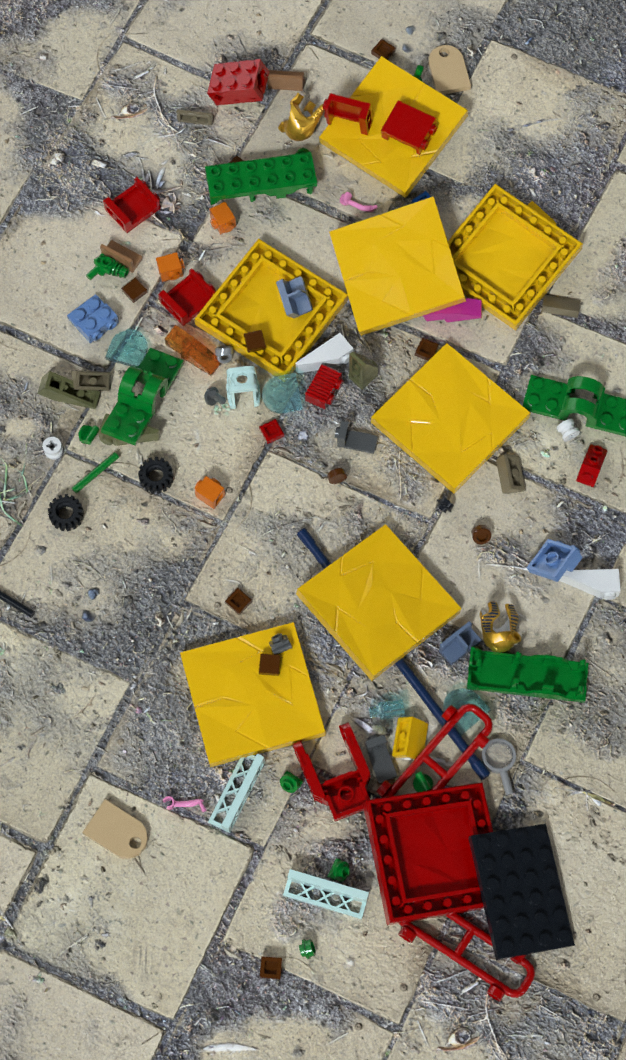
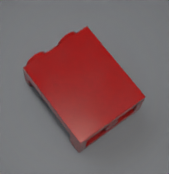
(350, 110)
(409, 126)
(133, 205)
(187, 297)

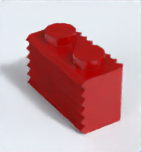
(324, 386)

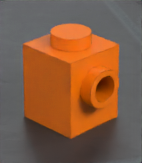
(222, 218)
(170, 267)
(209, 491)

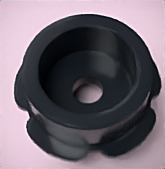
(445, 505)

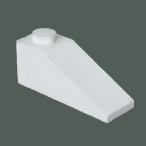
(331, 353)
(597, 582)

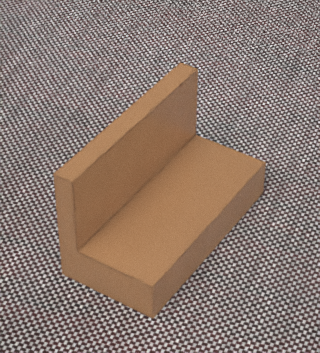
(285, 80)
(122, 254)

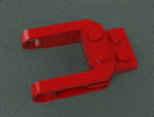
(342, 793)

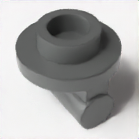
(212, 396)
(279, 643)

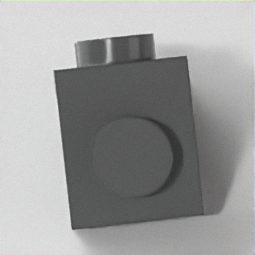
(355, 440)
(379, 757)

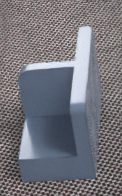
(294, 297)
(459, 643)

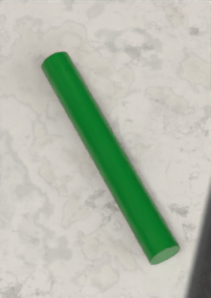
(95, 472)

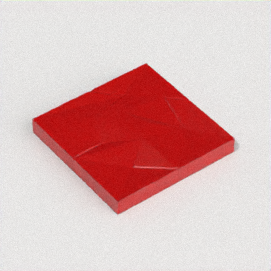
(426, 851)

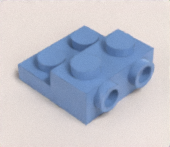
(93, 318)
(554, 560)

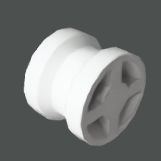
(568, 430)
(55, 451)

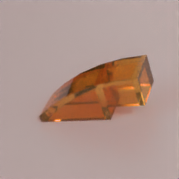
(192, 350)

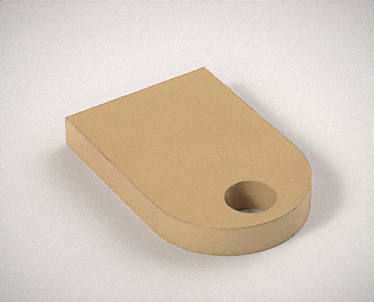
(448, 72)
(115, 830)

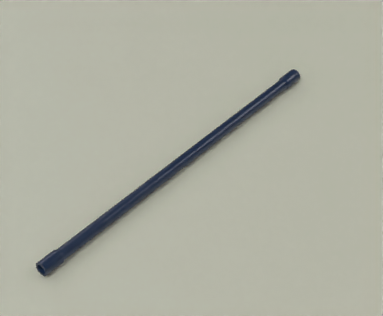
(476, 764)

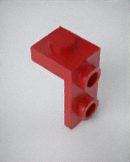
(591, 465)

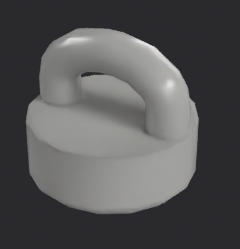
(223, 351)

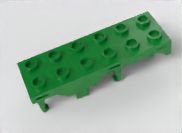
(261, 176)
(527, 675)

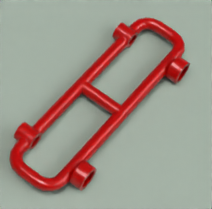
(452, 716)
(497, 988)

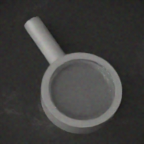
(499, 758)

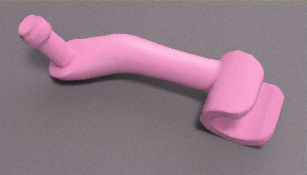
(345, 199)
(190, 803)

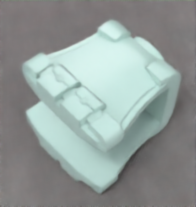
(251, 384)

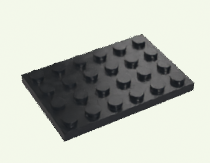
(521, 891)

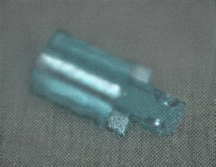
(388, 709)

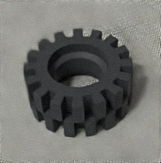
(152, 465)
(62, 502)

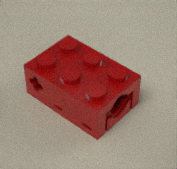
(238, 82)

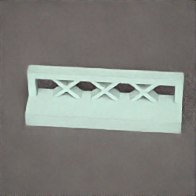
(241, 796)
(327, 886)

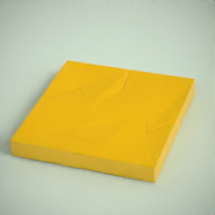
(391, 160)
(509, 256)
(397, 266)
(253, 303)
(450, 418)
(378, 602)
(249, 711)

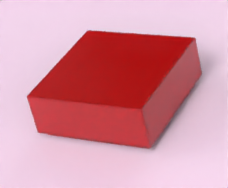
(271, 431)

